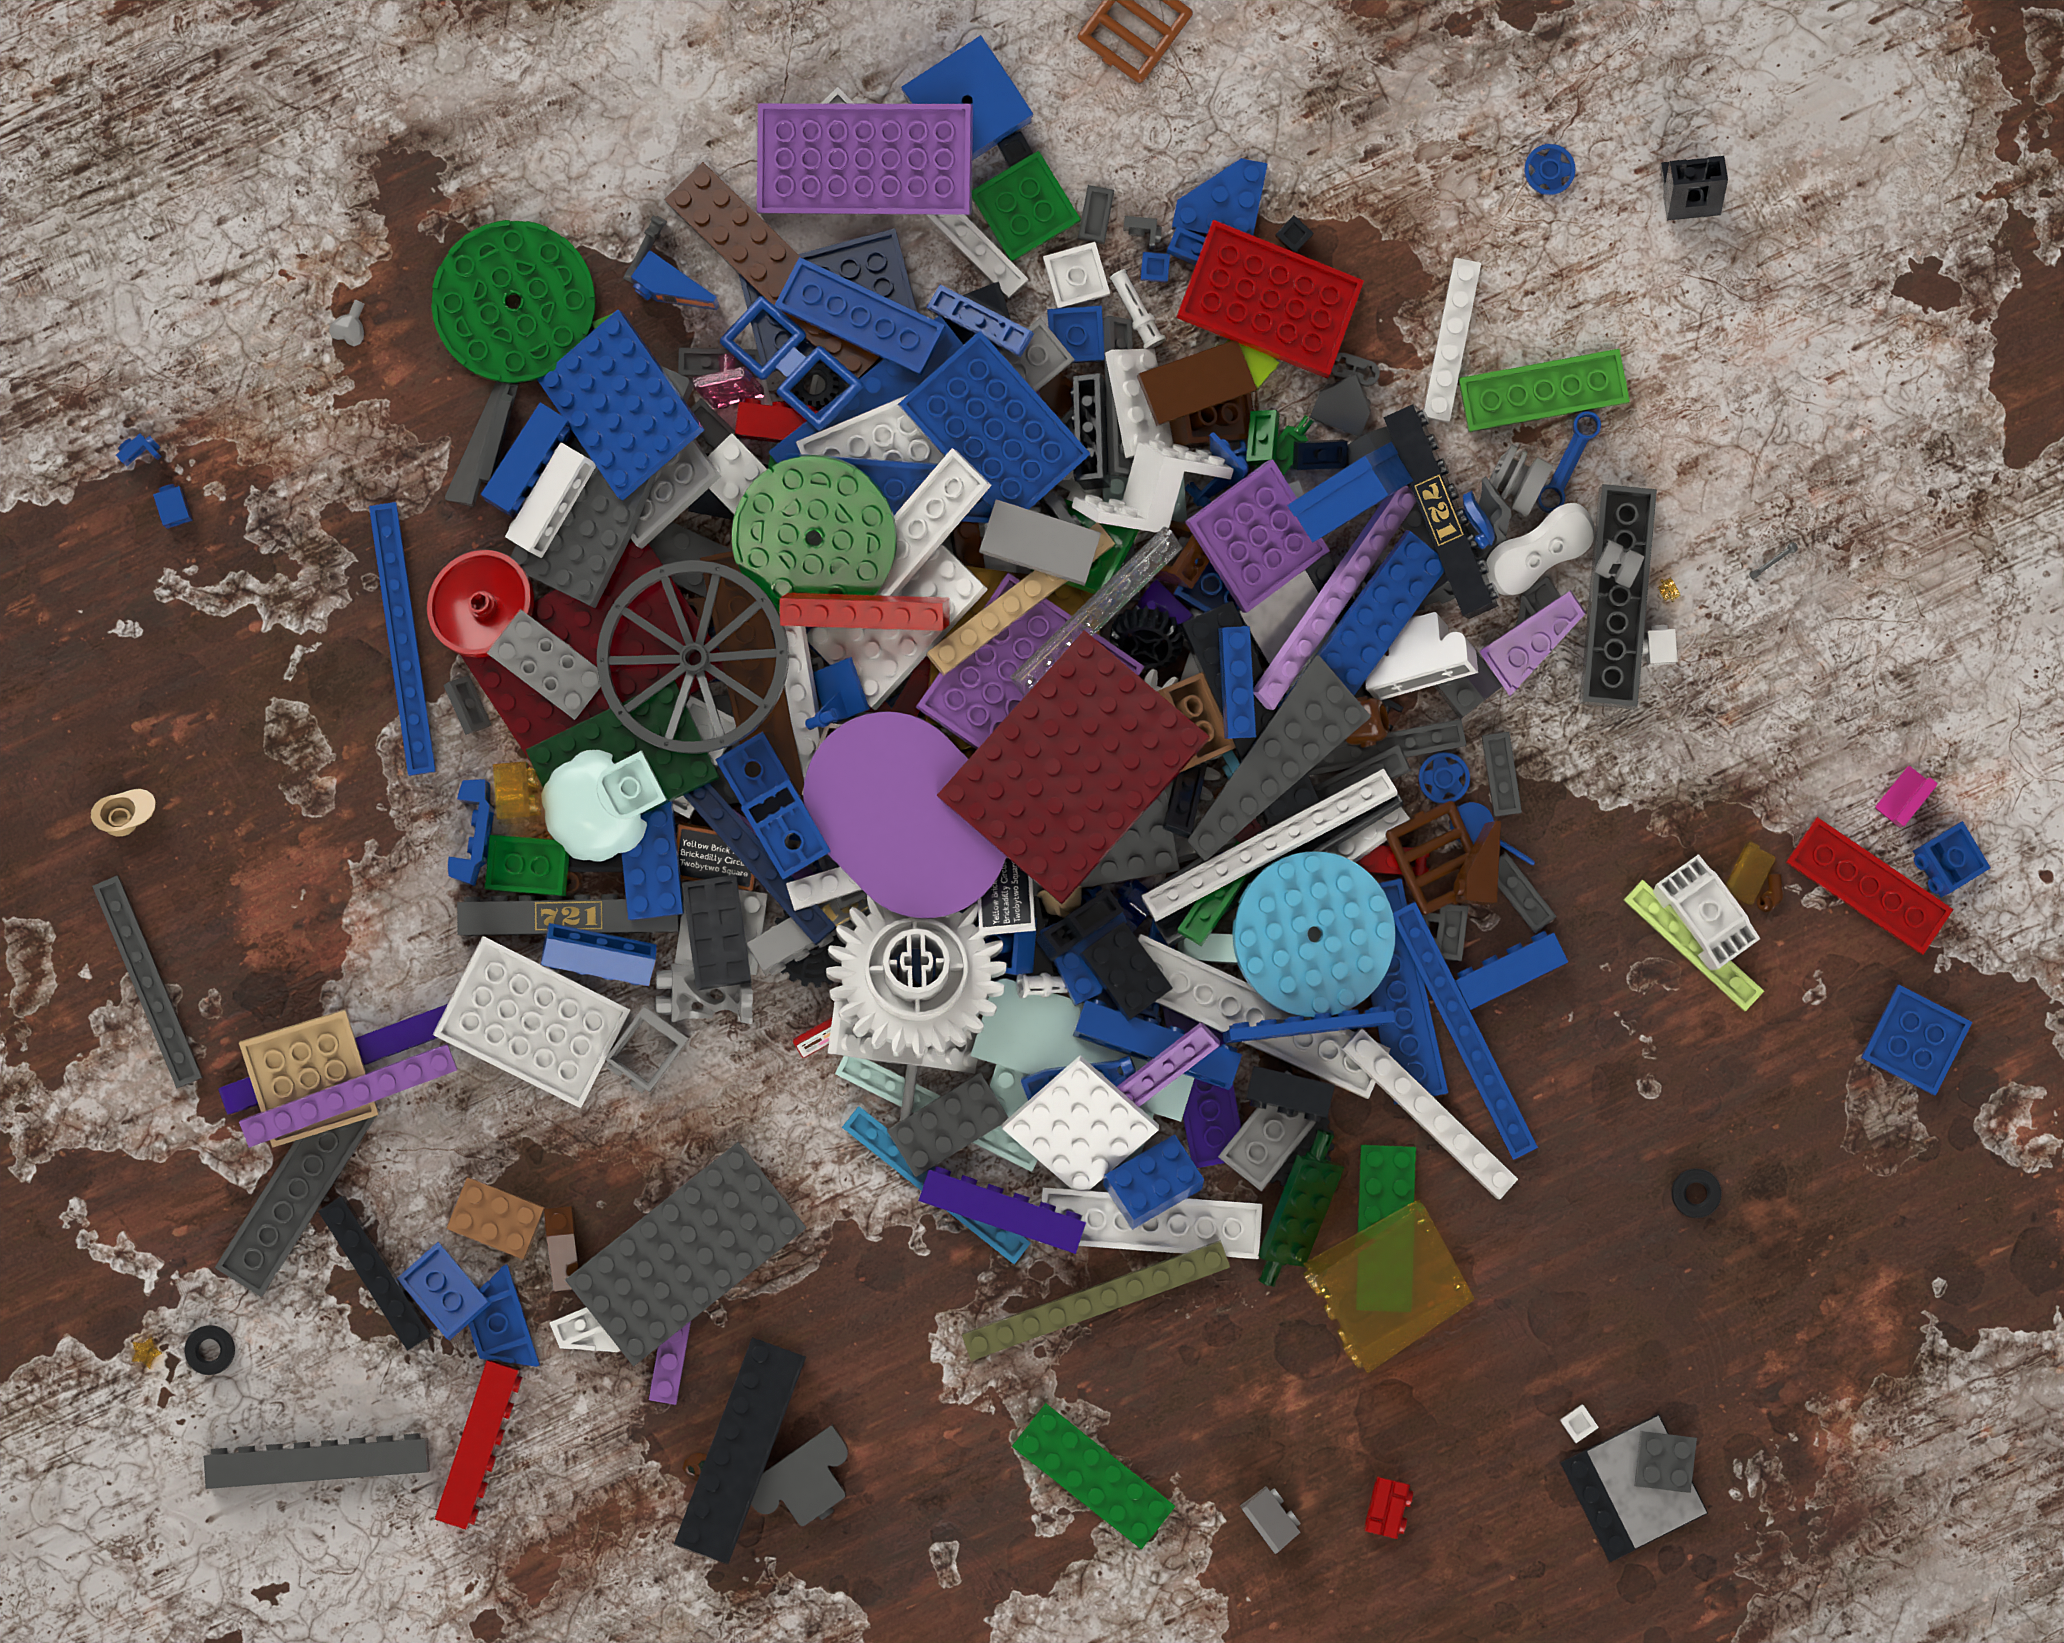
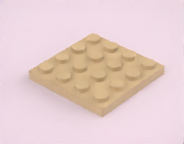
(302, 1062)

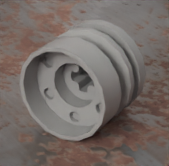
(1519, 479)

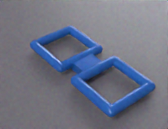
(791, 363)

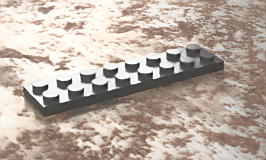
(289, 1205)

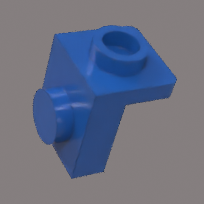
(131, 449)

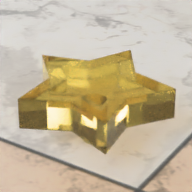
(145, 1352)

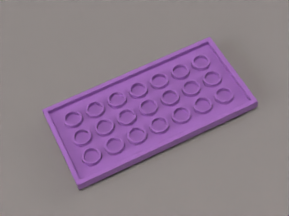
(864, 159)

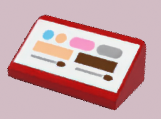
(813, 1039)

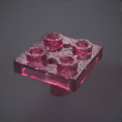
(728, 385)

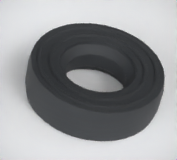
(1713, 1193)
(226, 1355)

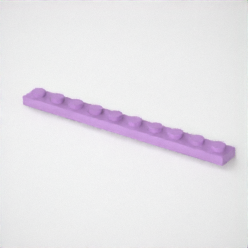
(1333, 597)

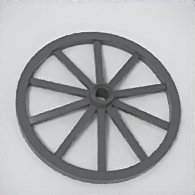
(620, 608)

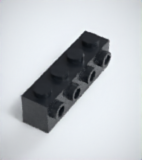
(1091, 430)

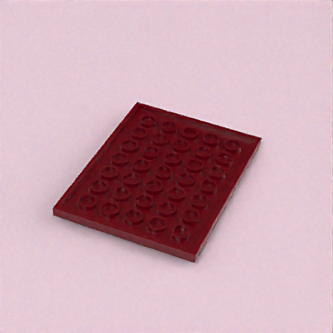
(533, 716)
(1073, 767)

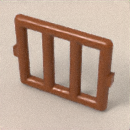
(1153, 54)

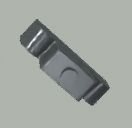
(805, 1479)

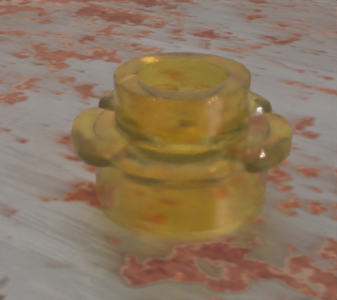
(1668, 590)

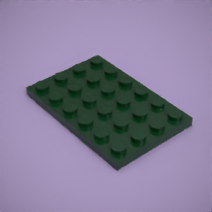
(605, 732)

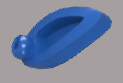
(1479, 521)

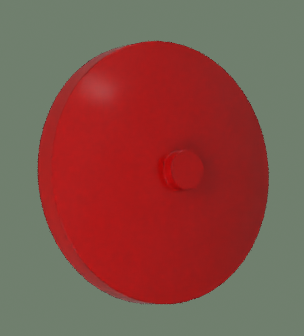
(477, 600)

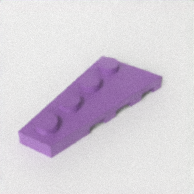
(1526, 645)

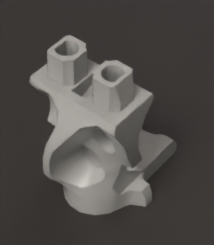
(684, 992)

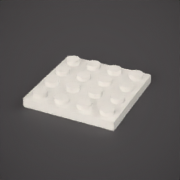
(1080, 1125)

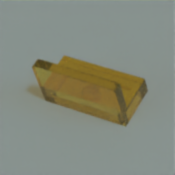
(1749, 873)

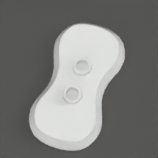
(1522, 560)

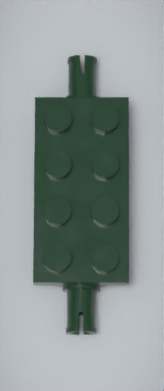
(1300, 1209)

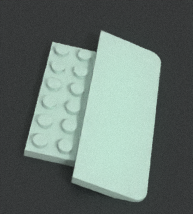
(1037, 1036)

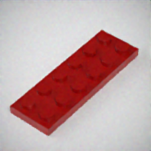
(1869, 886)

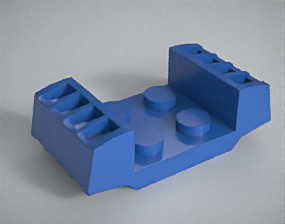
(476, 793)

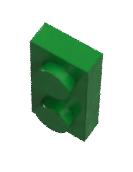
(1262, 436)

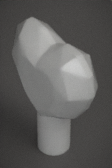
(349, 326)

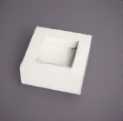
(1579, 1423)

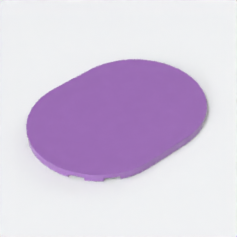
(881, 816)

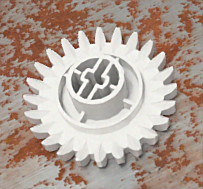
(907, 1013)

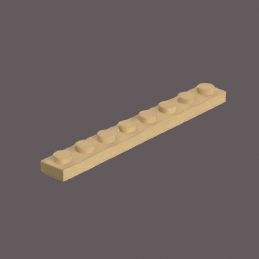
(1002, 613)

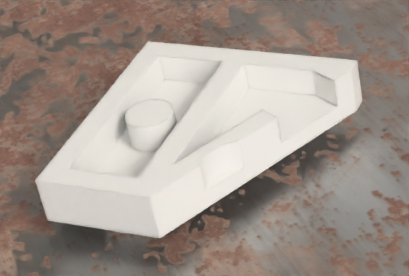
(582, 1332)

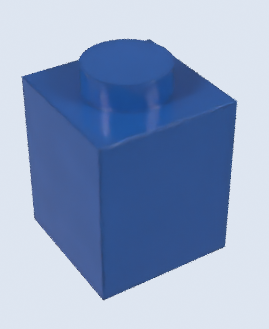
(172, 506)

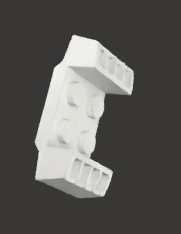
(1707, 912)

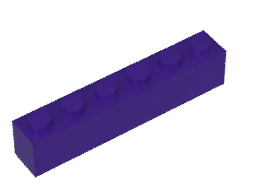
(1002, 1211)

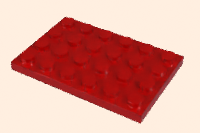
(1270, 299)

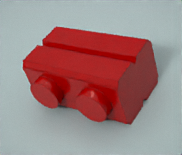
(1387, 1507)

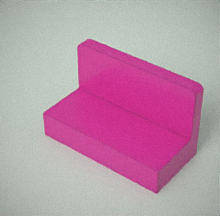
(1905, 796)

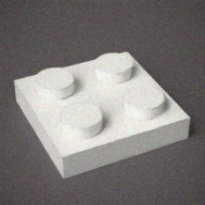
(1076, 275)

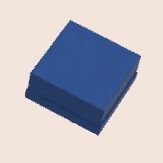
(978, 79)
(1350, 492)

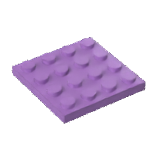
(1255, 537)

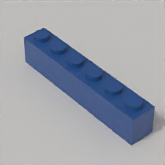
(1147, 1039)

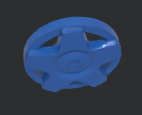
(1549, 169)
(1444, 777)

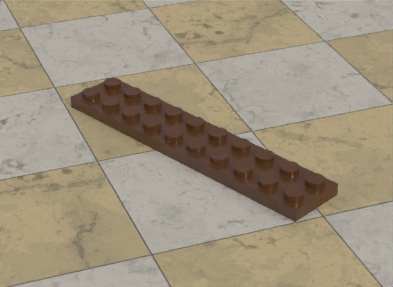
(753, 252)
(753, 673)

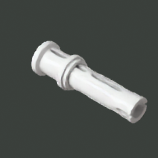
(1142, 320)
(1039, 985)

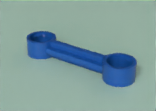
(1569, 460)

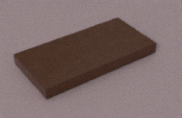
(1196, 382)

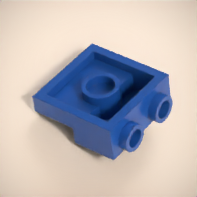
(1950, 860)

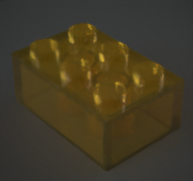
(516, 793)

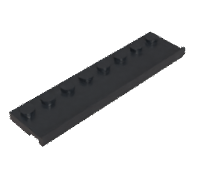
(739, 1451)

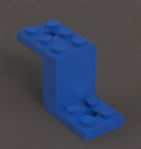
(773, 805)

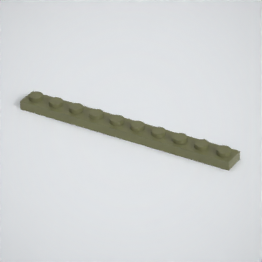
(1095, 1300)

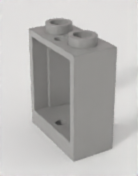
(619, 1068)

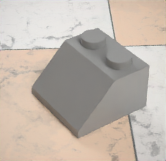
(1270, 1518)

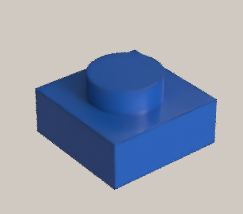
(1155, 267)

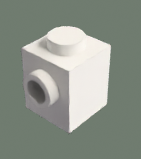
(1660, 646)

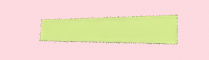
(1668, 924)

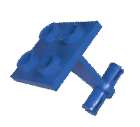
(1221, 449)
(839, 694)

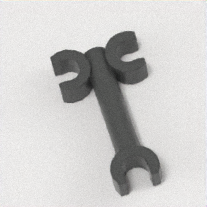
(652, 233)

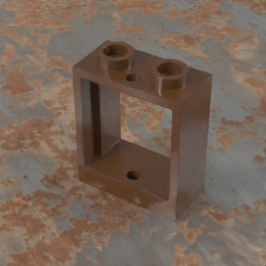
(1184, 571)

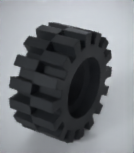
(827, 395)

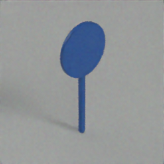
(1474, 817)

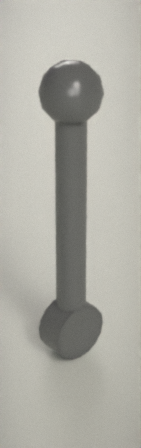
(1791, 548)

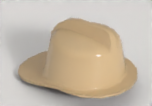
(123, 812)
(1062, 910)

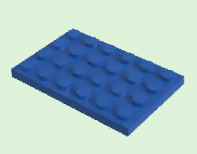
(621, 405)
(995, 423)

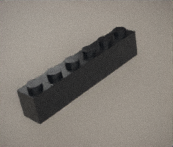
(375, 1273)

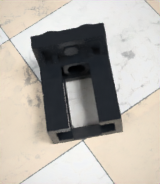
(1694, 187)

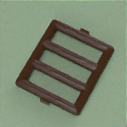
(1403, 858)

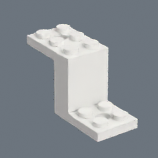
(1152, 486)
(845, 1043)

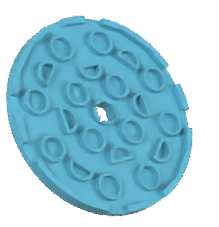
(1275, 944)

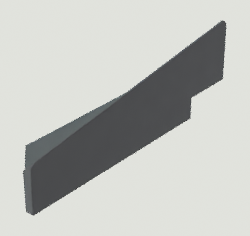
(484, 446)

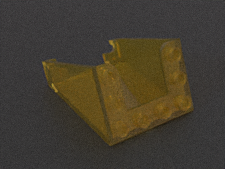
(1388, 1285)

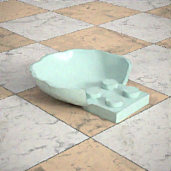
(598, 804)

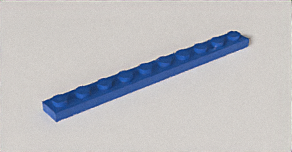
(402, 639)
(1463, 1030)

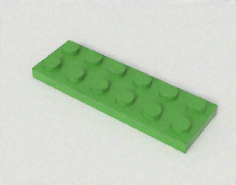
(1543, 390)

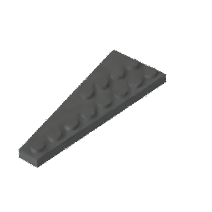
(1301, 733)

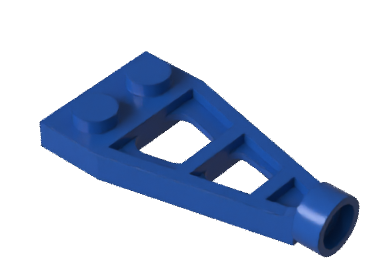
(1035, 1082)

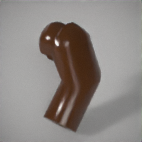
(1773, 895)

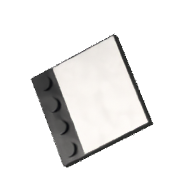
(1280, 613)
(1617, 1510)

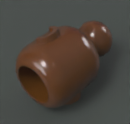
(1375, 727)

